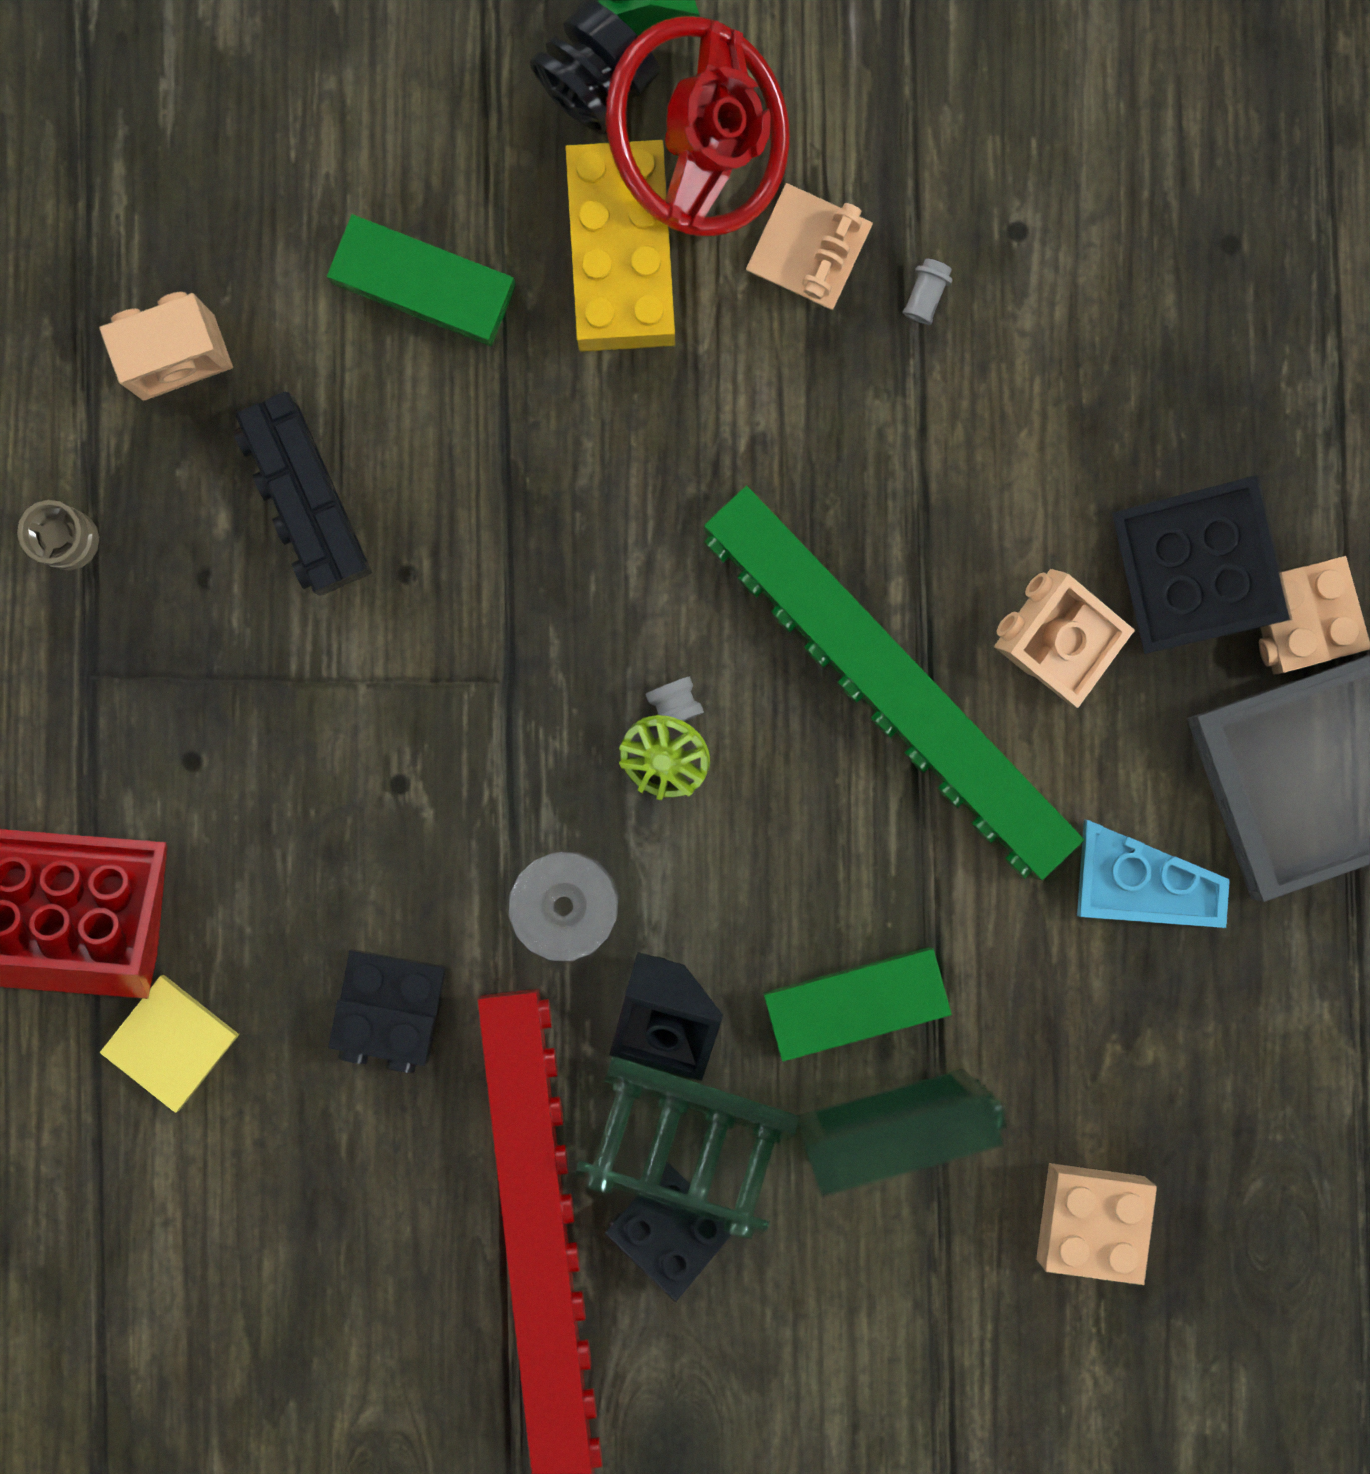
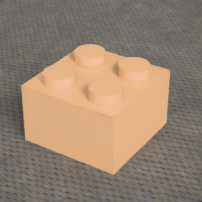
(165, 345)
(1096, 1224)

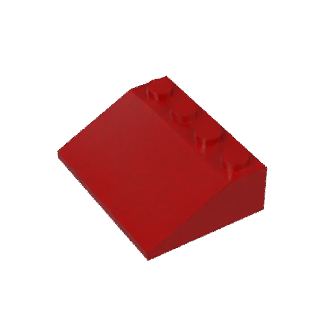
(79, 912)

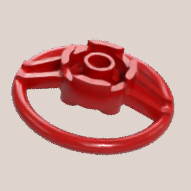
(705, 147)

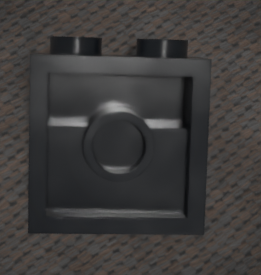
(387, 1010)

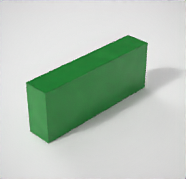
(421, 280)
(857, 1003)

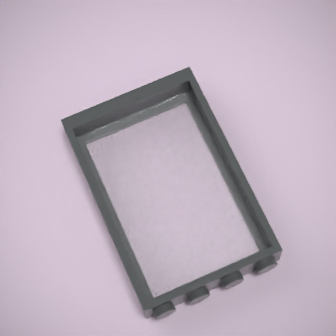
(1293, 777)

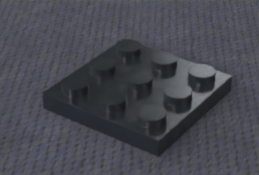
(1202, 565)

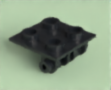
(666, 1240)

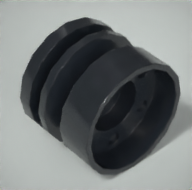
(581, 73)

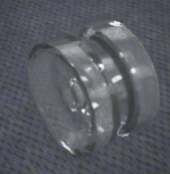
(538, 921)

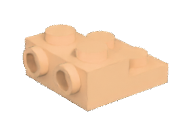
(1324, 617)
(1062, 636)

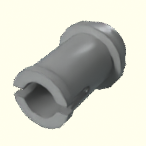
(927, 290)

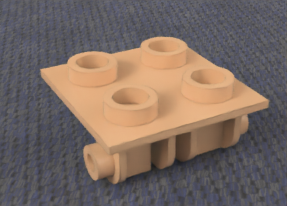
(810, 245)

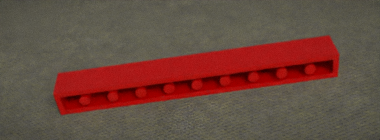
(537, 1234)

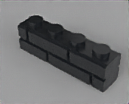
(302, 493)

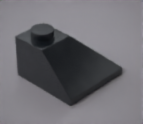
(666, 1019)

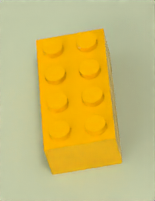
(618, 251)

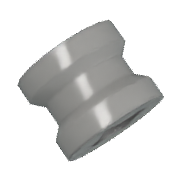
(675, 700)

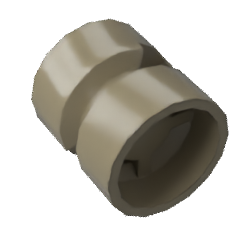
(58, 535)

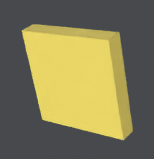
(169, 1043)

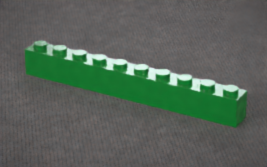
(892, 684)

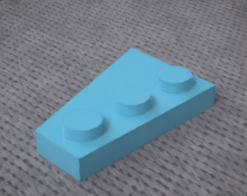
(1144, 884)

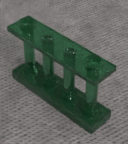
(722, 1113)

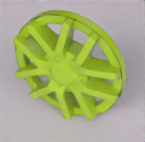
(664, 757)

